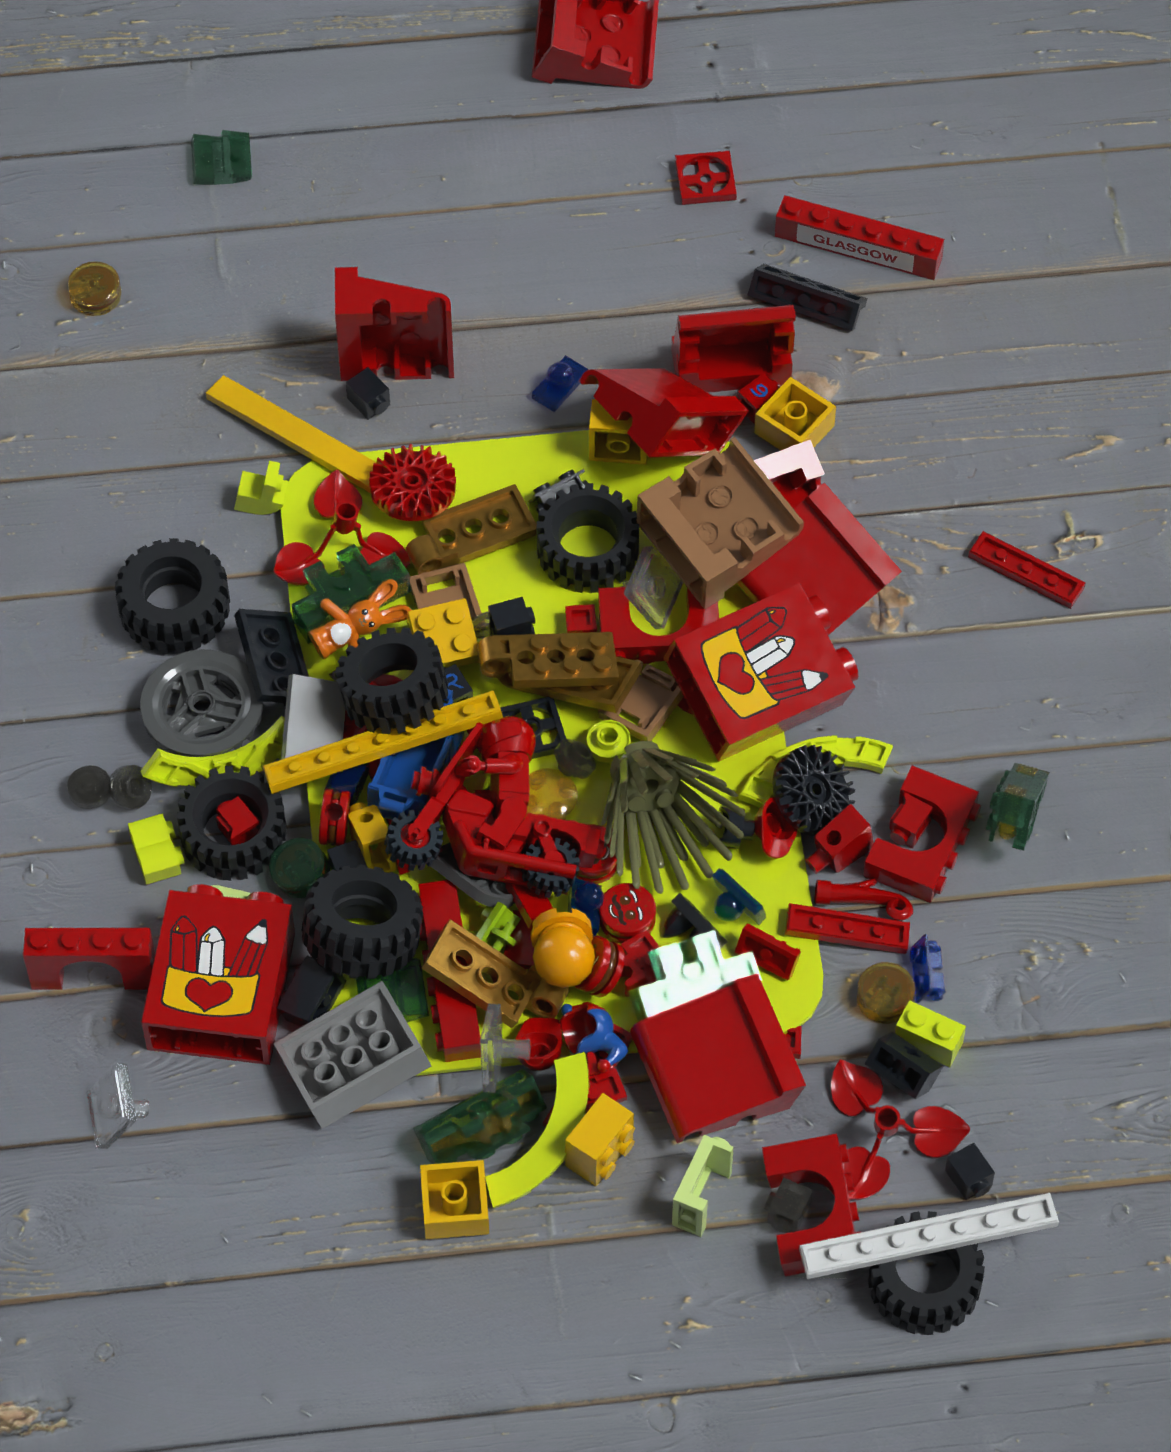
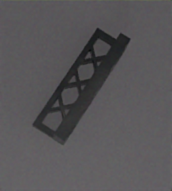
(806, 296)

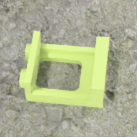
(688, 1208)

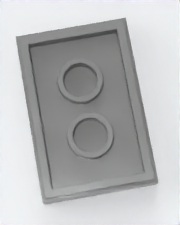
(312, 715)

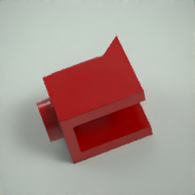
(236, 821)
(909, 821)

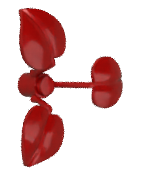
(342, 501)
(936, 1128)

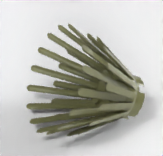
(650, 785)

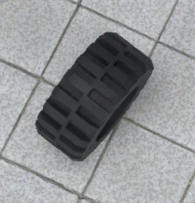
(164, 565)
(356, 947)

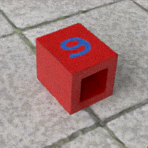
(757, 393)

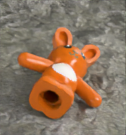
(361, 620)

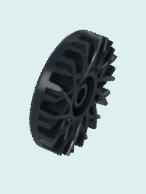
(810, 788)

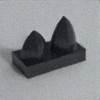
(684, 917)

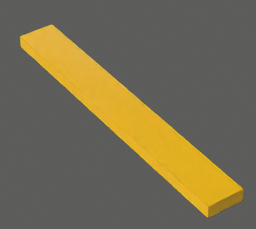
(291, 431)
(375, 745)

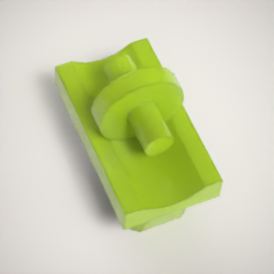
(497, 926)

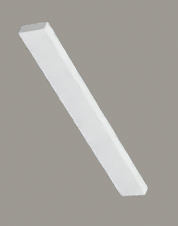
(928, 1235)

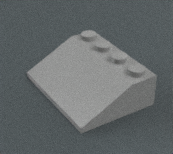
(352, 1054)

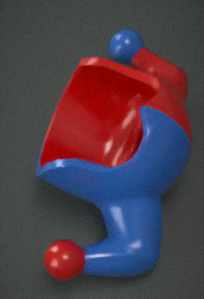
(591, 1029)

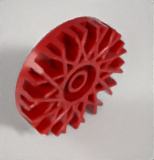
(412, 484)

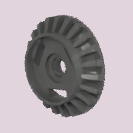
(193, 678)

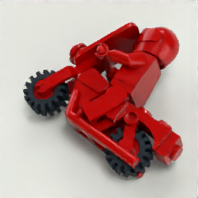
(491, 825)

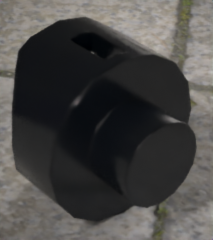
(743, 824)

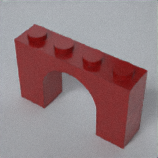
(636, 644)
(923, 871)
(51, 949)
(819, 1162)

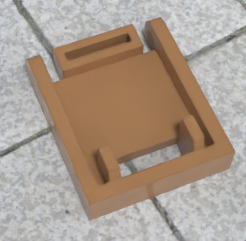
(462, 589)
(649, 701)

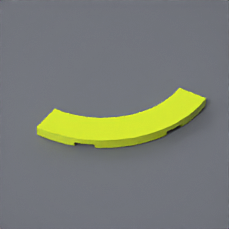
(852, 752)
(182, 770)
(549, 1150)

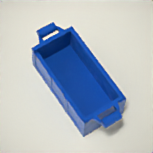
(393, 778)

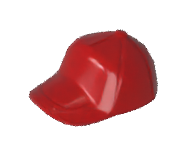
(773, 830)
(545, 1041)

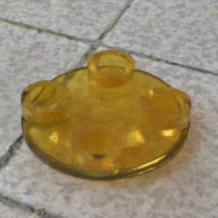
(551, 793)

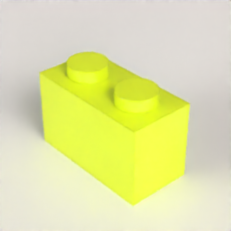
(931, 1032)

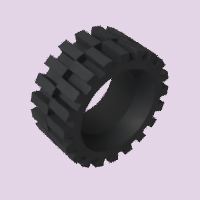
(591, 509)
(397, 703)
(201, 805)
(926, 1309)

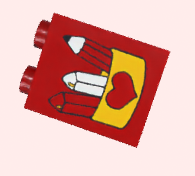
(761, 670)
(219, 975)

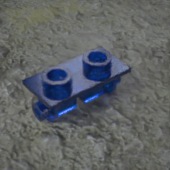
(925, 957)

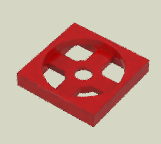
(702, 160)

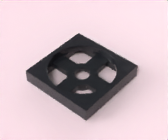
(547, 706)

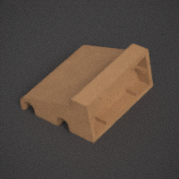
(717, 521)

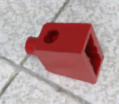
(841, 841)

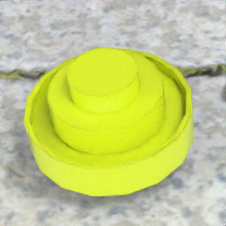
(607, 740)

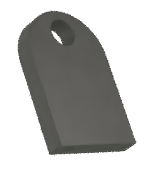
(482, 890)

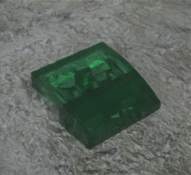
(221, 158)
(405, 988)

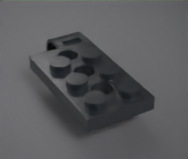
(259, 651)

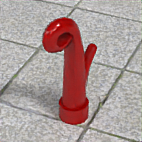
(862, 894)

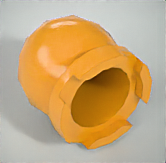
(563, 947)

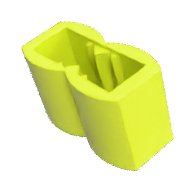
(155, 849)

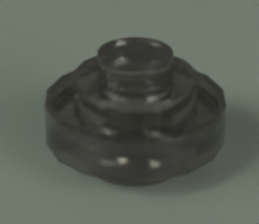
(574, 759)
(89, 787)
(129, 788)

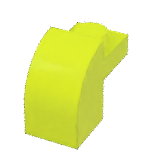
(261, 493)

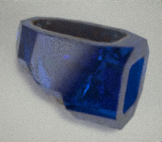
(350, 780)

